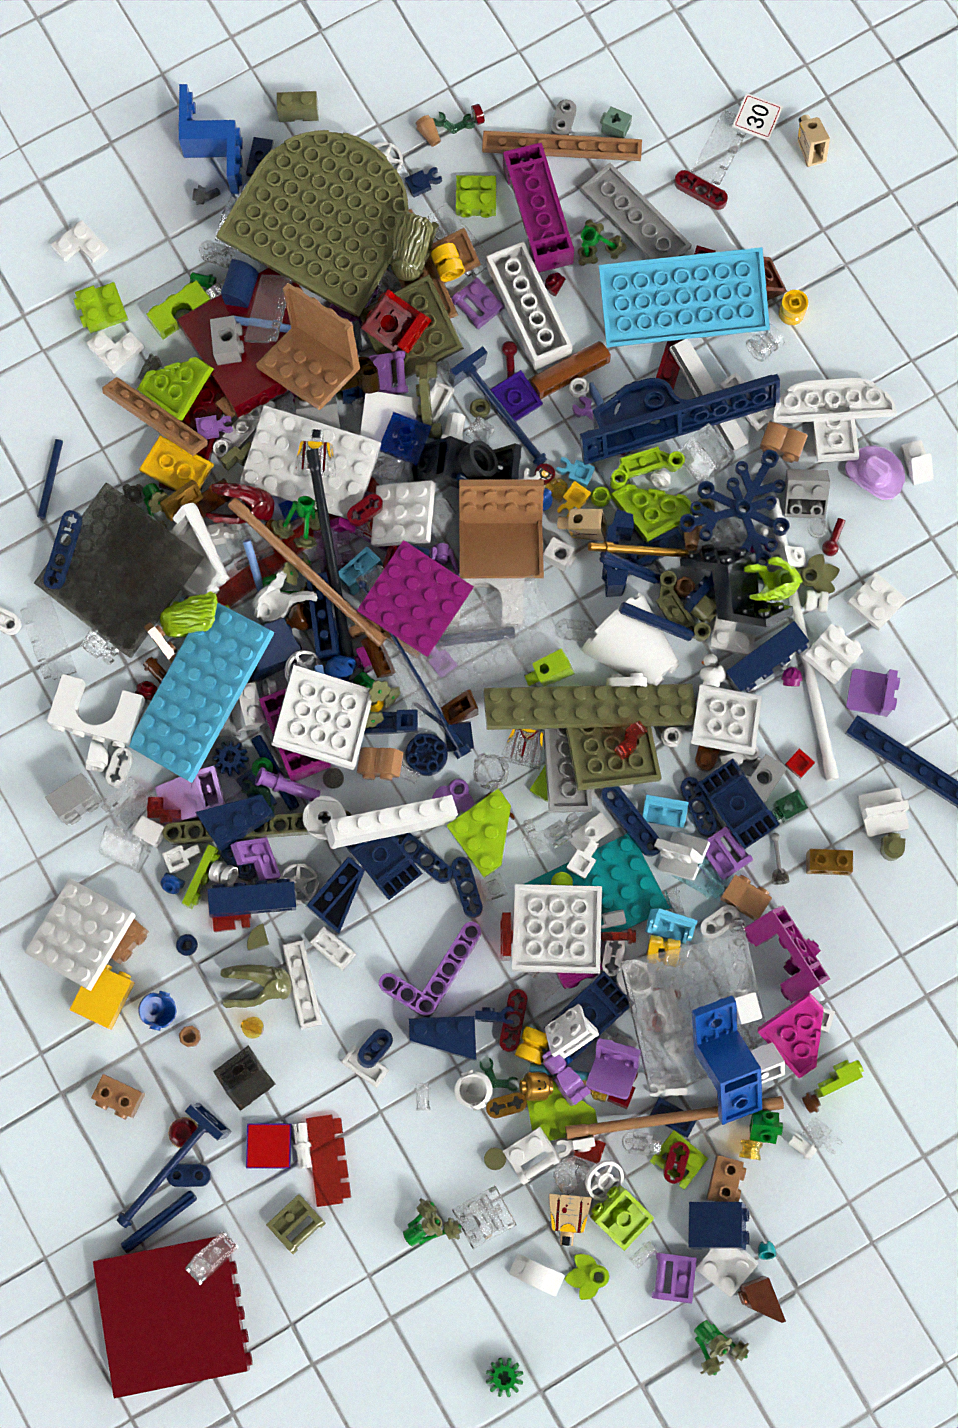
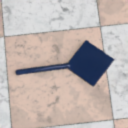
(463, 731)

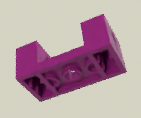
(296, 764)
(780, 923)

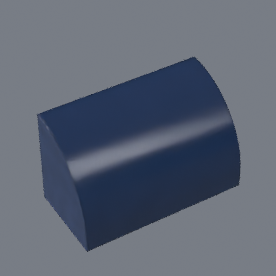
(239, 284)

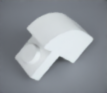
(536, 1274)

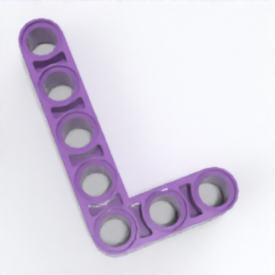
(438, 976)

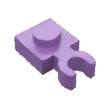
(210, 427)

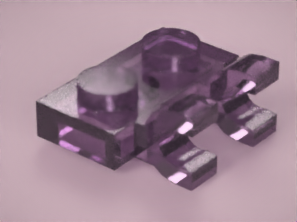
(338, 538)

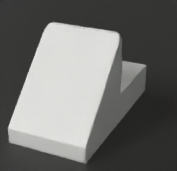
(917, 462)

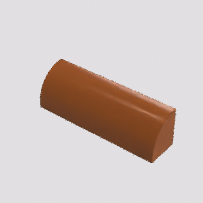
(573, 367)

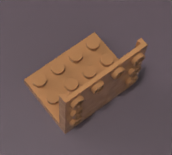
(315, 353)
(501, 528)

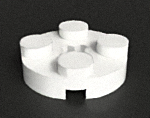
(317, 808)

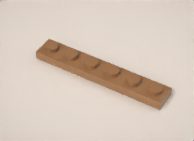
(154, 416)

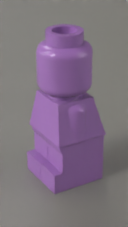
(566, 1079)

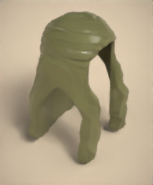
(411, 245)
(274, 980)

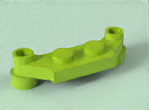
(643, 463)

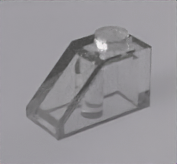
(211, 1257)

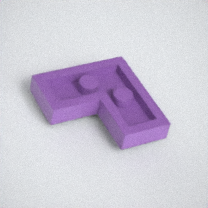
(257, 852)

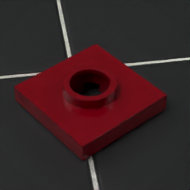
(391, 337)

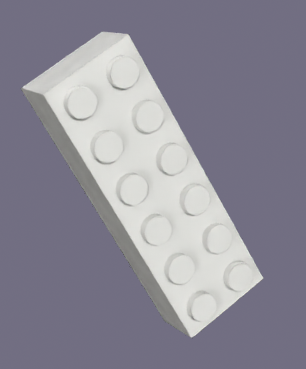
(529, 305)

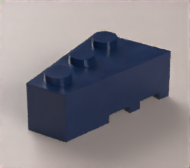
(235, 819)
(336, 895)
(445, 1034)

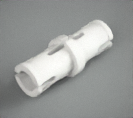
(302, 1145)

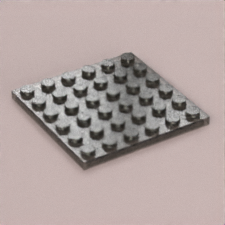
(122, 570)

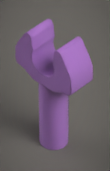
(587, 411)

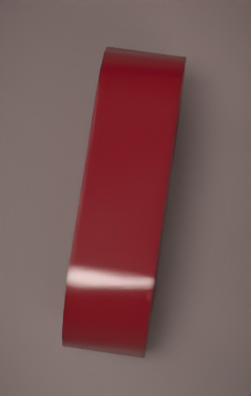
(362, 506)
(681, 1163)

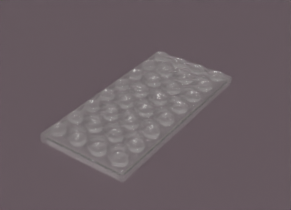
(479, 647)

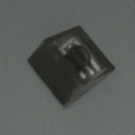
(244, 1078)

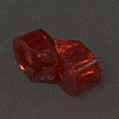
(629, 745)

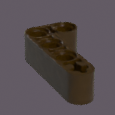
(366, 378)

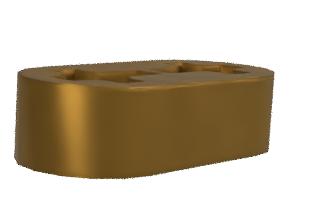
(508, 1110)

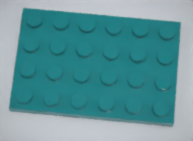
(624, 881)

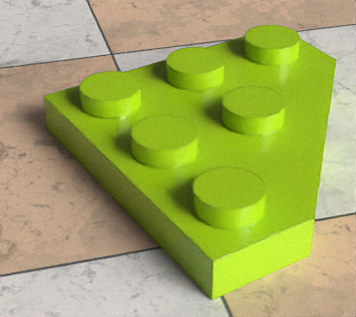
(176, 385)
(652, 509)
(483, 832)
(556, 1113)

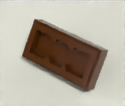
(211, 501)
(376, 658)

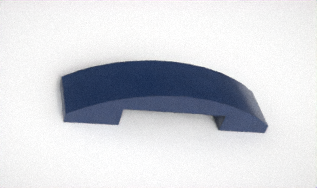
(395, 722)

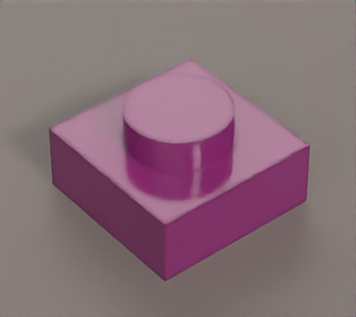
(341, 524)
(362, 659)

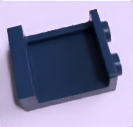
(718, 1225)

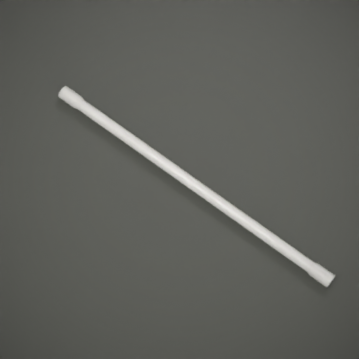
(828, 760)

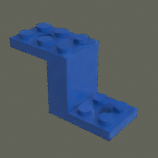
(210, 138)
(727, 1059)

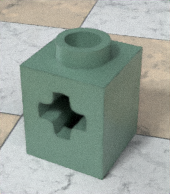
(622, 123)

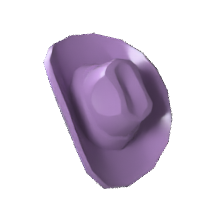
(877, 472)

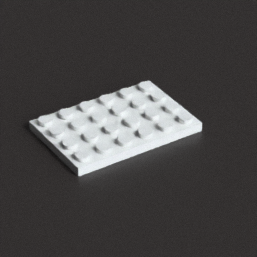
(275, 453)

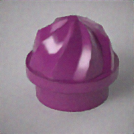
(791, 677)

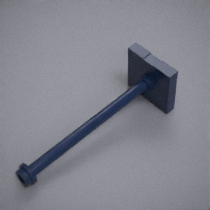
(469, 368)
(206, 1124)

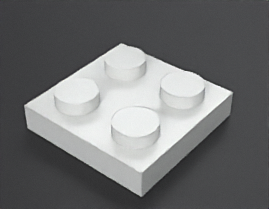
(877, 601)
(727, 1268)

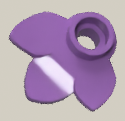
(463, 800)

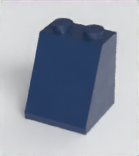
(277, 652)

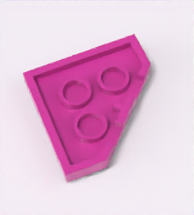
(796, 1034)

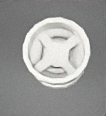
(811, 601)
(221, 873)

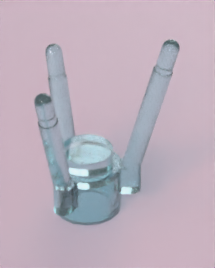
(714, 885)

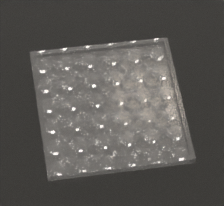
(665, 991)

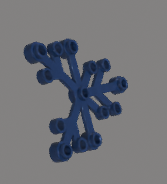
(753, 489)

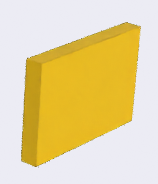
(174, 466)

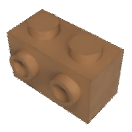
(746, 897)
(134, 936)
(117, 1096)
(725, 1180)

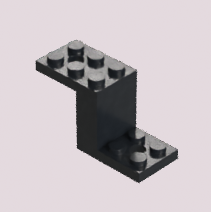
(441, 462)
(735, 586)

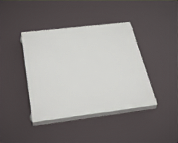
(378, 412)

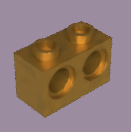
(829, 862)

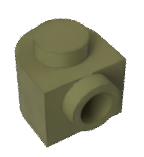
(705, 609)
(892, 846)

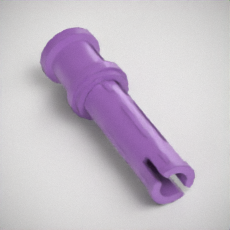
(278, 782)

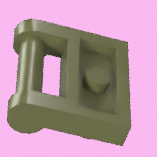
(290, 1218)

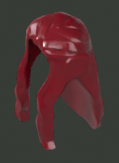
(255, 499)

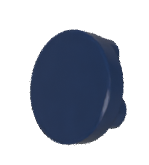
(426, 754)

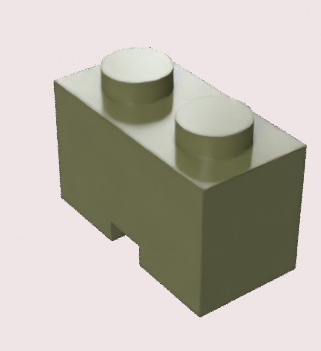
(297, 106)

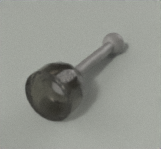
(780, 875)

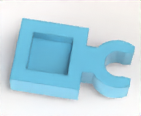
(577, 471)

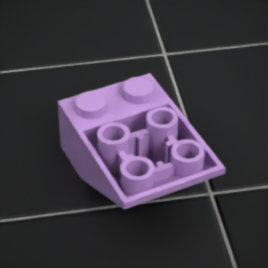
(192, 797)

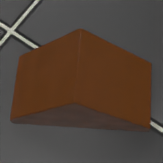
(460, 708)

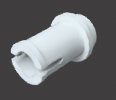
(803, 1146)

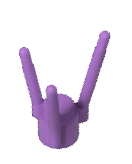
(441, 554)

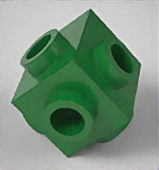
(765, 1127)

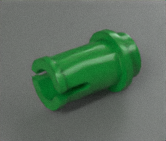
(203, 280)

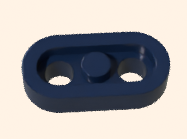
(231, 861)
(374, 1049)
(188, 1175)

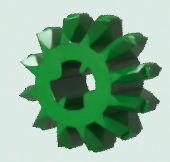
(497, 1380)

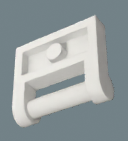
(527, 1149)

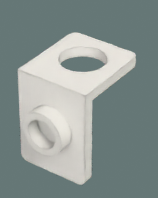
(793, 555)

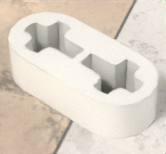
(114, 766)
(608, 955)

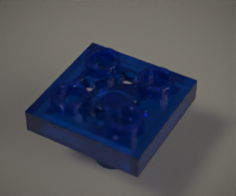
(407, 431)

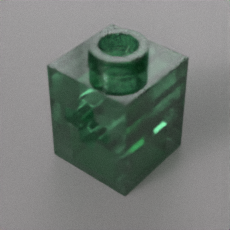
(794, 799)

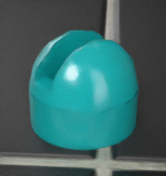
(766, 1251)

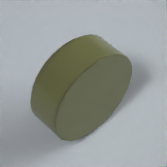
(495, 1159)

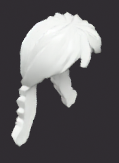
(272, 604)

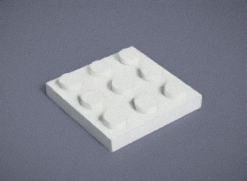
(405, 514)
(726, 719)

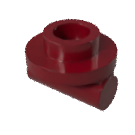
(554, 283)
(146, 689)

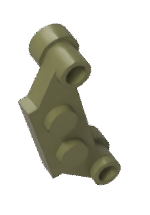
(425, 372)
(674, 609)

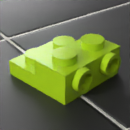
(475, 196)
(100, 307)
(843, 1074)
(621, 1217)

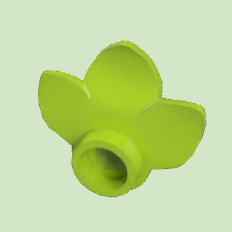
(583, 1276)

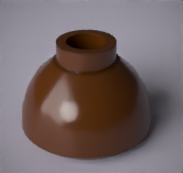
(299, 617)

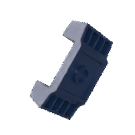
(620, 529)
(738, 803)
(386, 864)
(601, 1005)

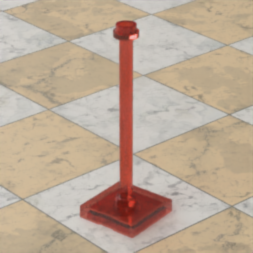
(506, 936)

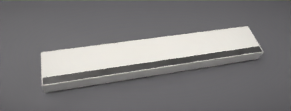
(703, 384)

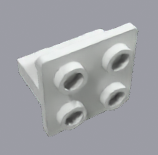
(884, 812)
(682, 855)
(569, 1032)

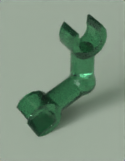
(454, 128)
(265, 791)
(497, 1083)

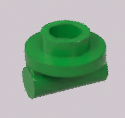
(262, 762)

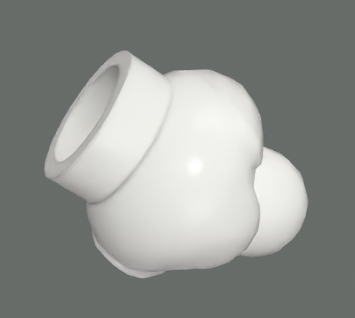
(710, 674)

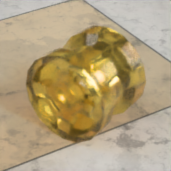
(750, 1149)

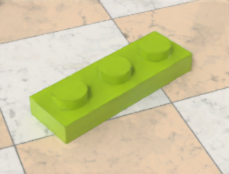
(201, 877)

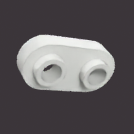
(7, 617)
(635, 679)
(718, 921)

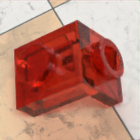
(156, 810)

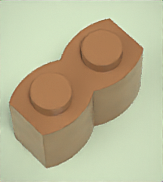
(784, 441)
(379, 763)

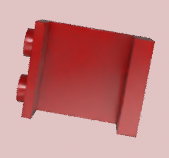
(415, 330)

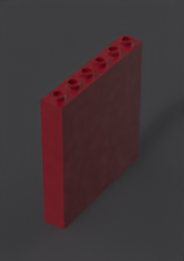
(241, 381)
(165, 1324)

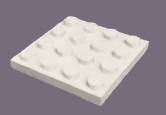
(322, 717)
(557, 928)
(80, 934)

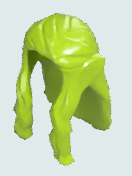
(778, 584)
(189, 615)

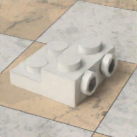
(833, 653)

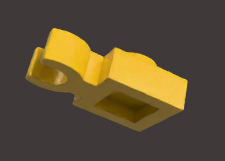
(575, 497)

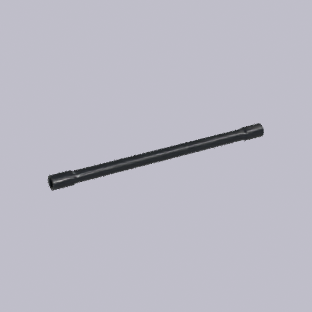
(315, 469)

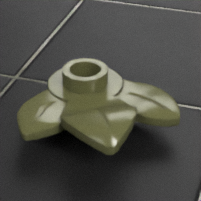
(821, 574)

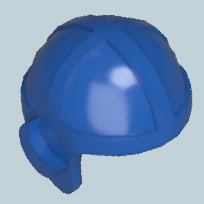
(340, 667)
(157, 1010)

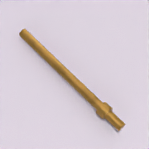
(631, 549)

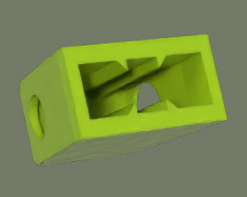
(558, 666)

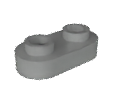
(563, 117)

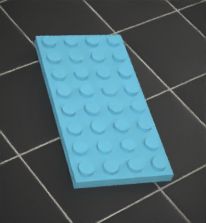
(684, 297)
(200, 692)

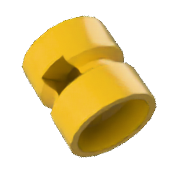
(447, 262)
(793, 307)
(657, 942)
(532, 1047)

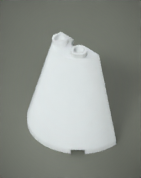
(193, 531)
(632, 646)

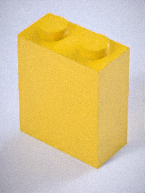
(105, 999)

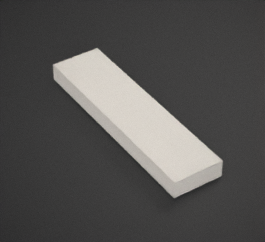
(302, 984)

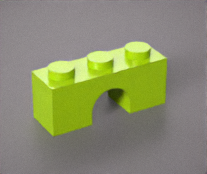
(163, 315)

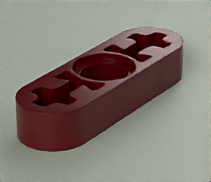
(716, 191)
(504, 1035)

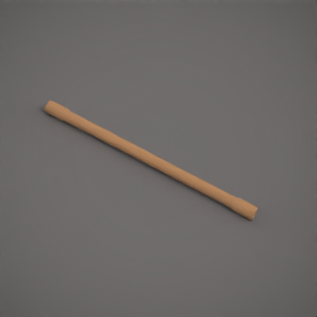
(369, 629)
(585, 1130)

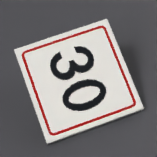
(757, 116)

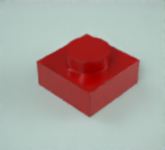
(799, 763)

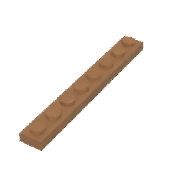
(565, 145)

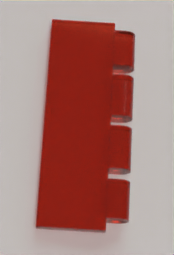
(324, 1160)

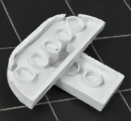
(832, 409)

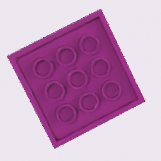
(415, 598)

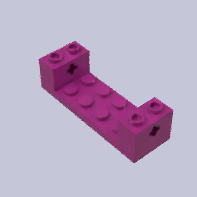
(539, 207)

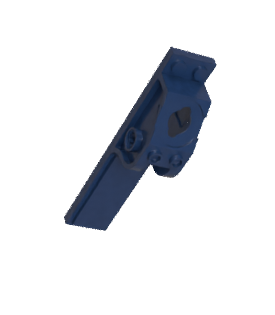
(654, 400)

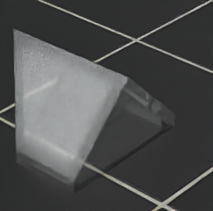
(442, 519)

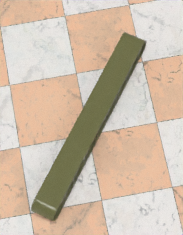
(269, 829)

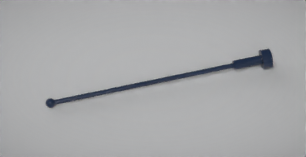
(461, 750)

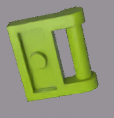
(694, 1163)

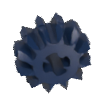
(238, 759)

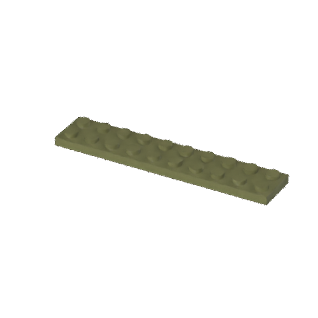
(588, 706)

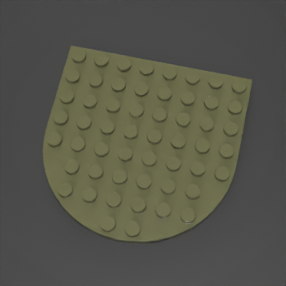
(321, 215)

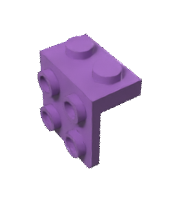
(873, 692)
(614, 1068)

